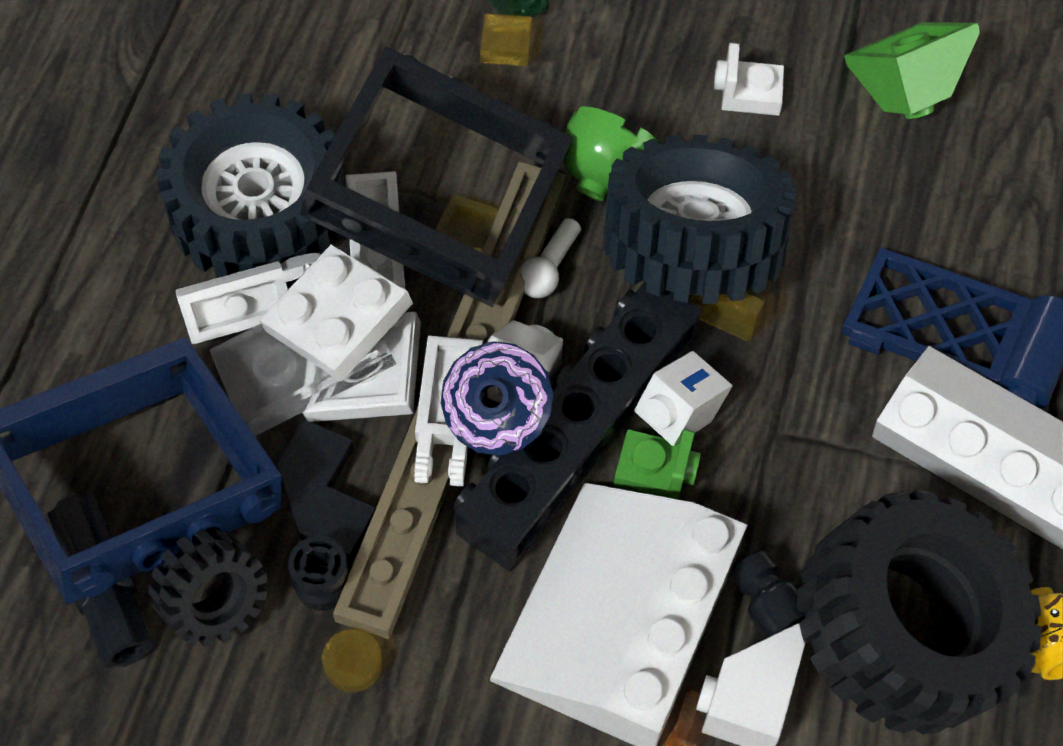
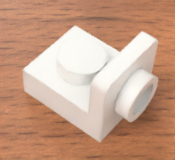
(749, 85)

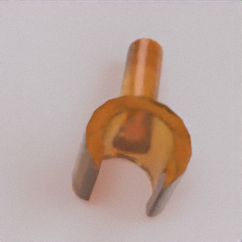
(685, 721)

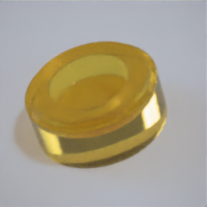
(352, 660)

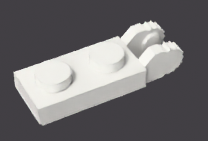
(237, 299)
(430, 421)

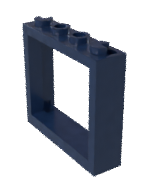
(109, 396)

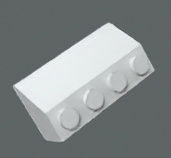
(979, 441)

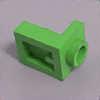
(655, 466)

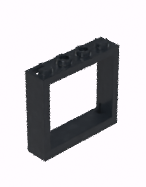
(404, 237)

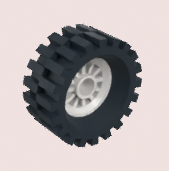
(228, 160)
(698, 218)

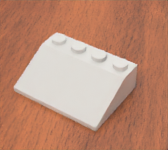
(620, 610)

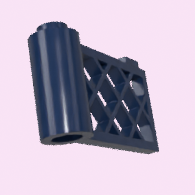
(1032, 340)

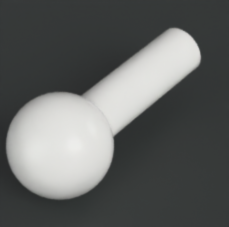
(541, 272)

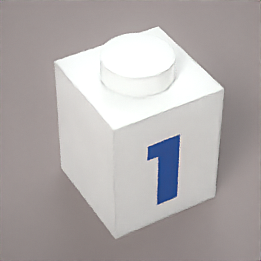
(682, 397)

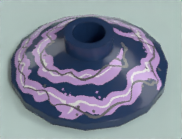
(524, 404)

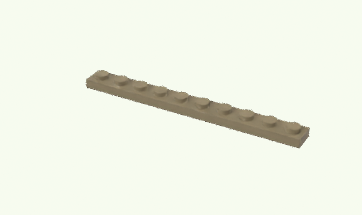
(410, 508)

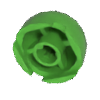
(595, 146)

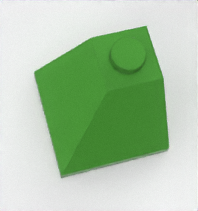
(914, 66)

